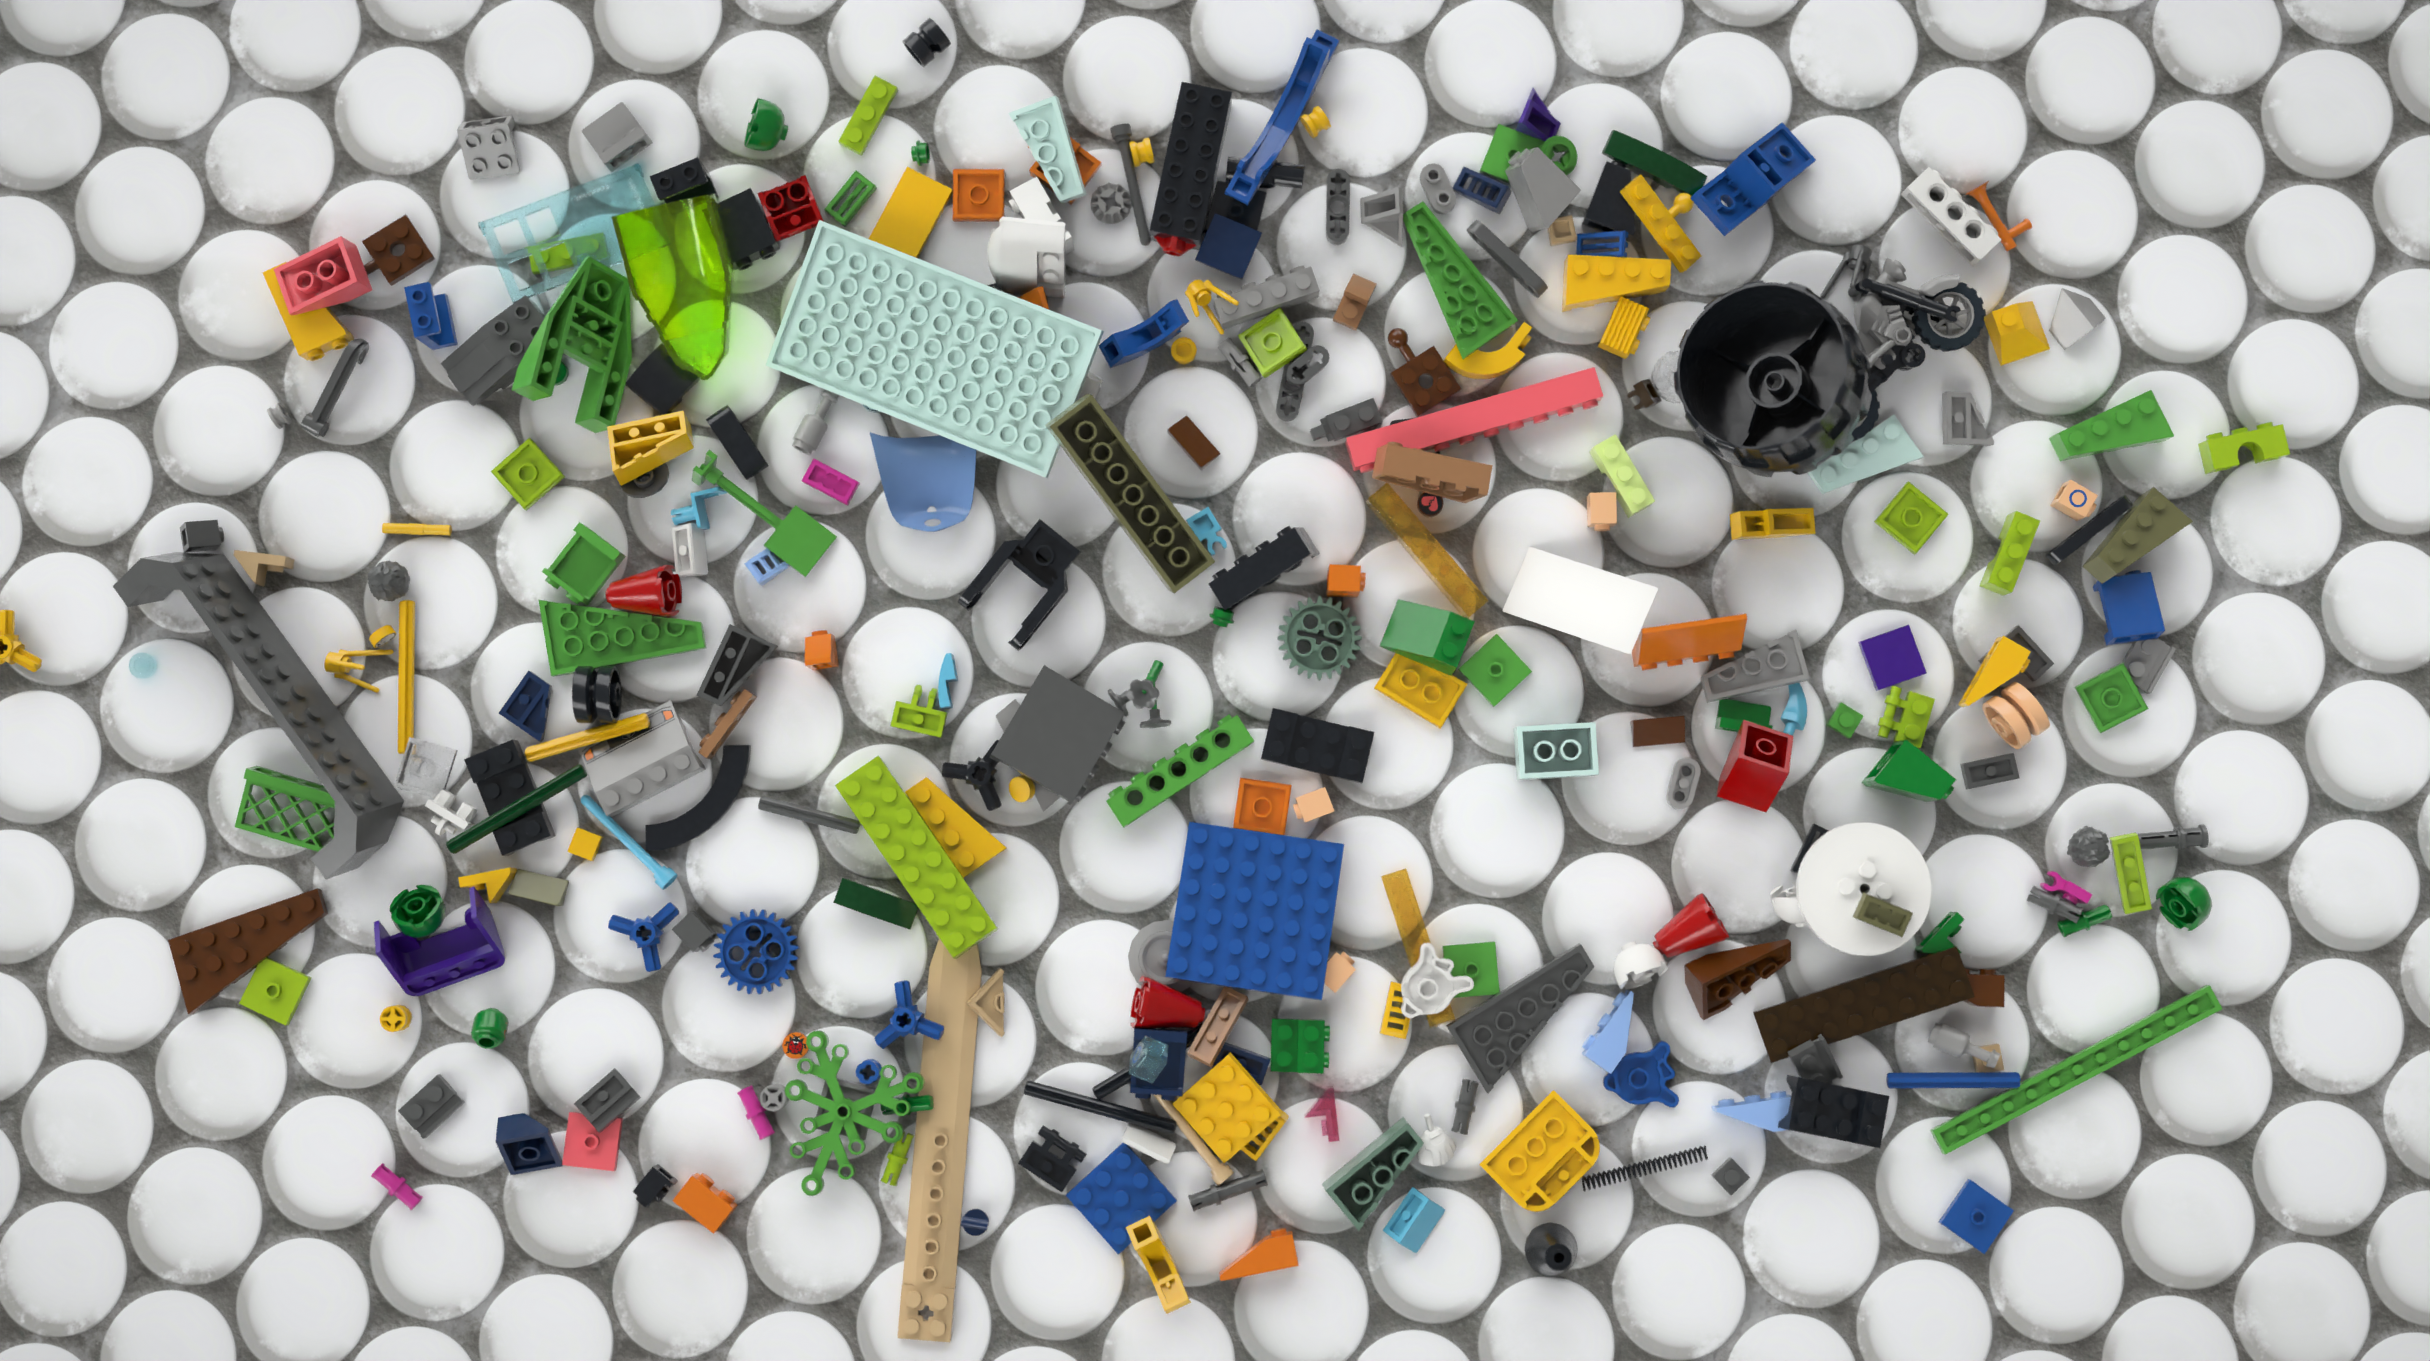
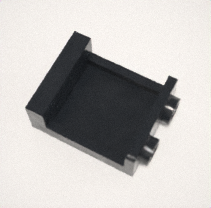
(683, 182)
(746, 230)

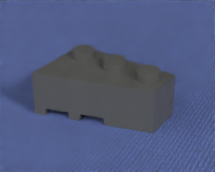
(733, 664)

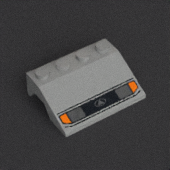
(641, 762)

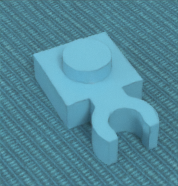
(1205, 528)

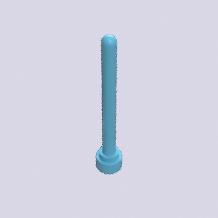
(663, 875)

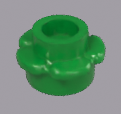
(920, 153)
(1222, 617)

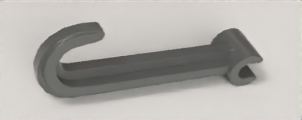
(316, 421)

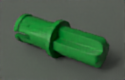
(2085, 921)
(917, 1103)

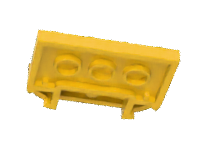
(1544, 1155)

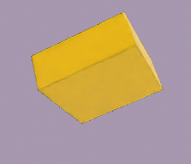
(585, 844)

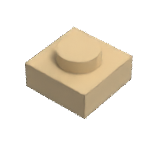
(1980, 1065)

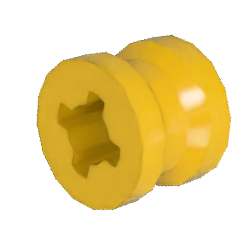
(1315, 122)
(1141, 152)
(389, 1018)

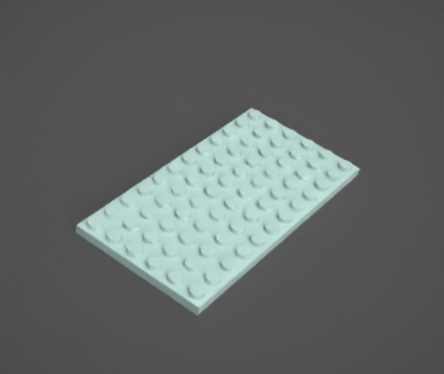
(933, 347)

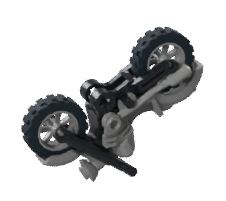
(1888, 336)

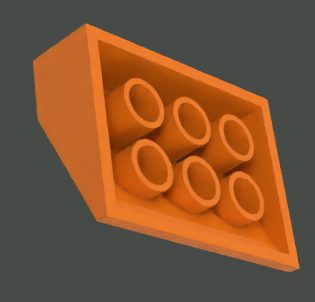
(1689, 641)

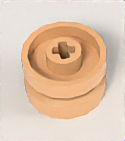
(2016, 715)

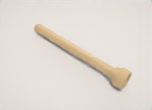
(1219, 1170)

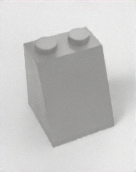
(1539, 188)

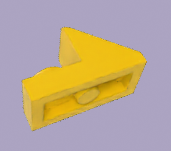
(496, 882)

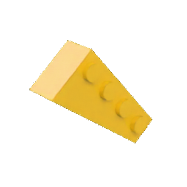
(1605, 279)

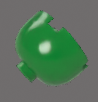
(765, 126)
(2184, 902)
(418, 911)

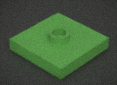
(1502, 148)
(1495, 670)
(2111, 697)
(1477, 962)

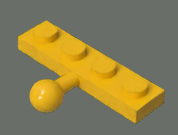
(1661, 221)

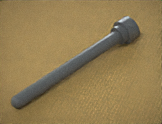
(1121, 134)

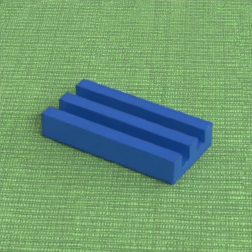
(1622, 244)

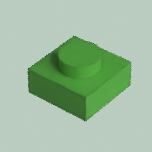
(1844, 720)

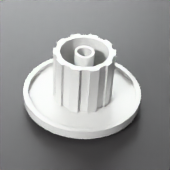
(1857, 861)

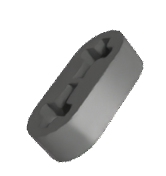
(1311, 370)

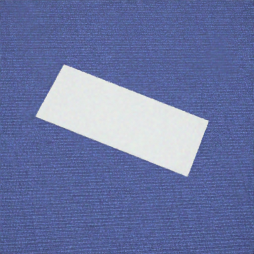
(1580, 600)

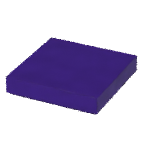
(1892, 657)

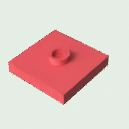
(588, 1147)

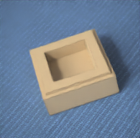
(1562, 231)

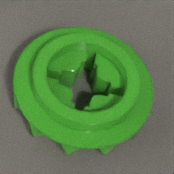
(1561, 144)

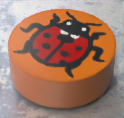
(795, 1045)

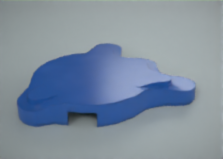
(1642, 1077)

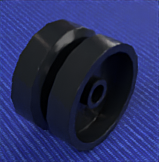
(596, 694)

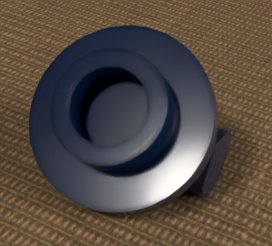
(975, 1222)

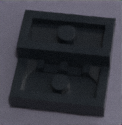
(661, 381)

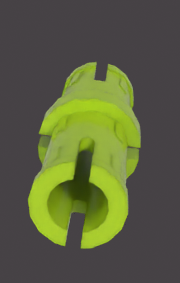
(897, 1159)

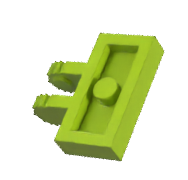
(918, 718)

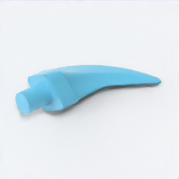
(1795, 711)

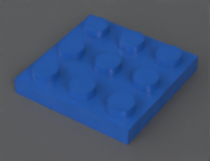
(1120, 1194)

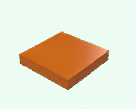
(978, 195)
(1262, 806)

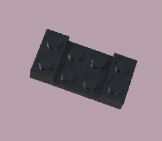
(1317, 746)
(501, 780)
(1835, 1112)

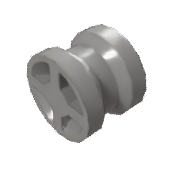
(770, 1101)

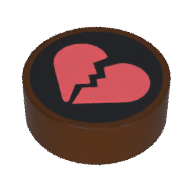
(1429, 504)

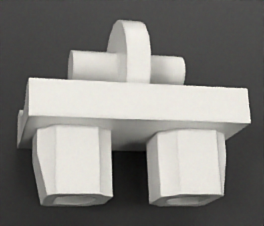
(461, 818)

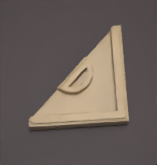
(989, 1002)

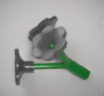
(1143, 694)

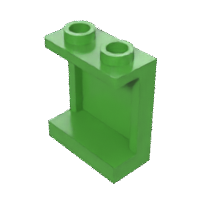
(583, 565)

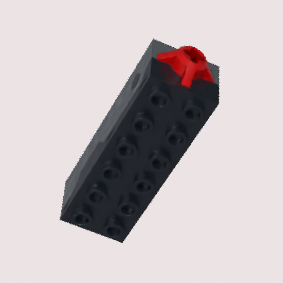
(1190, 168)

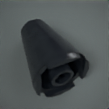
(1547, 1241)

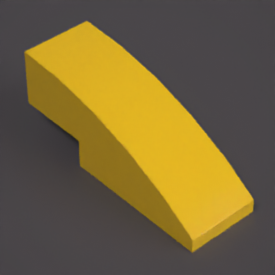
(1772, 523)

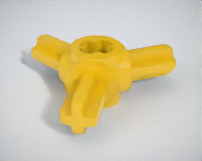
(16, 650)

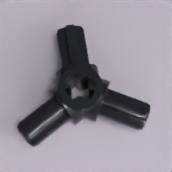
(967, 773)

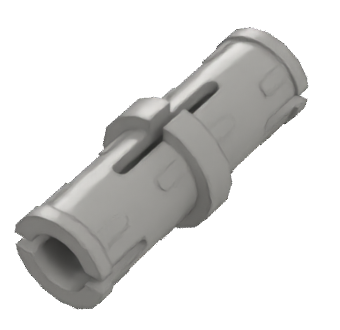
(1239, 362)

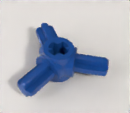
(635, 928)
(918, 1022)

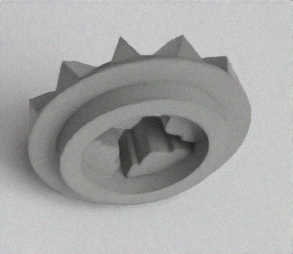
(1114, 214)

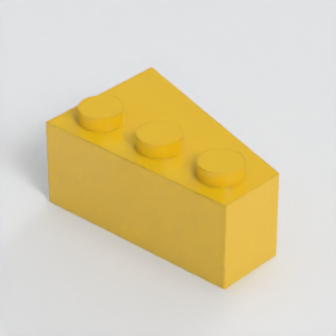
(647, 443)

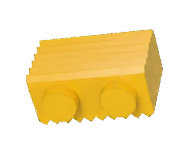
(1624, 327)

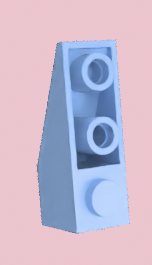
(1611, 1040)
(1757, 1111)

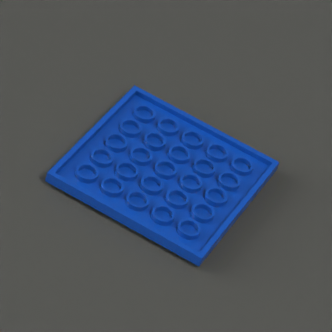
(1255, 911)

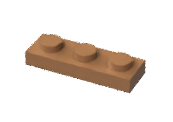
(726, 723)
(1217, 1026)

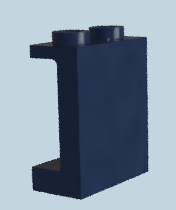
(1171, 1079)

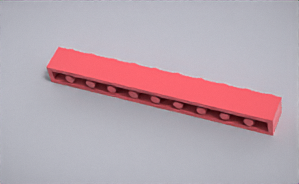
(1481, 417)

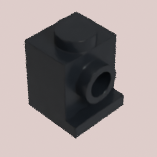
(654, 1185)

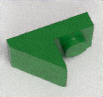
(1937, 938)

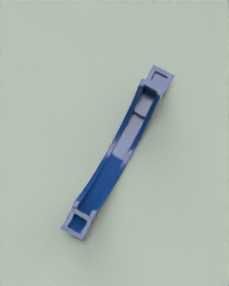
(1298, 92)

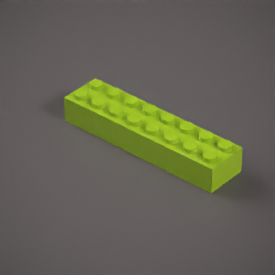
(916, 857)

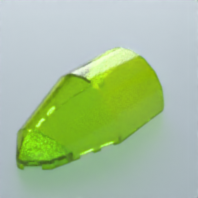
(682, 278)

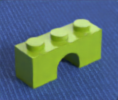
(2265, 443)
(2006, 566)

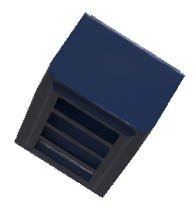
(1504, 190)

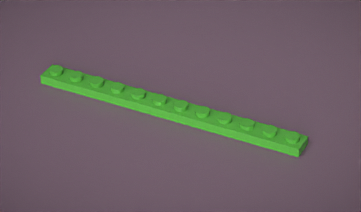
(2076, 1069)

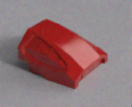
(788, 212)

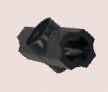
(1279, 175)

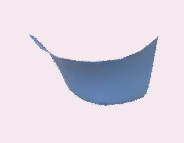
(923, 475)

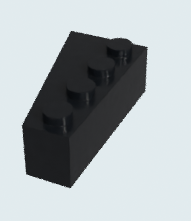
(1262, 567)

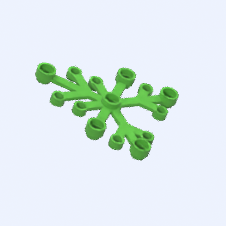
(831, 1141)

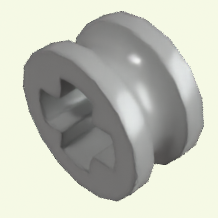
(279, 415)

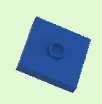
(1976, 1216)

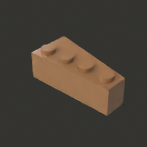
(1432, 472)

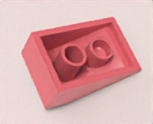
(323, 277)

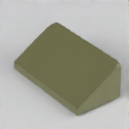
(539, 887)

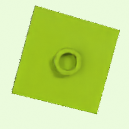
(1272, 342)
(527, 474)
(1911, 517)
(275, 990)

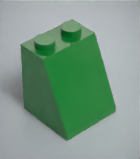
(1910, 774)

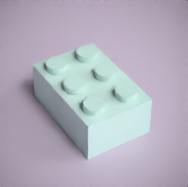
(1556, 751)

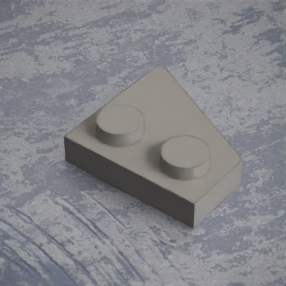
(1963, 421)

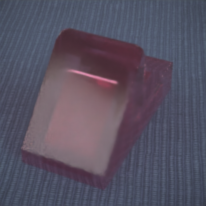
(1326, 1107)

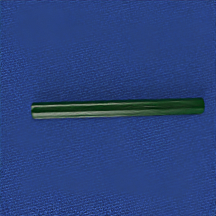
(516, 809)

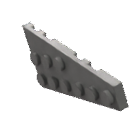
(1509, 1021)

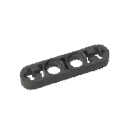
(1507, 258)
(1295, 404)

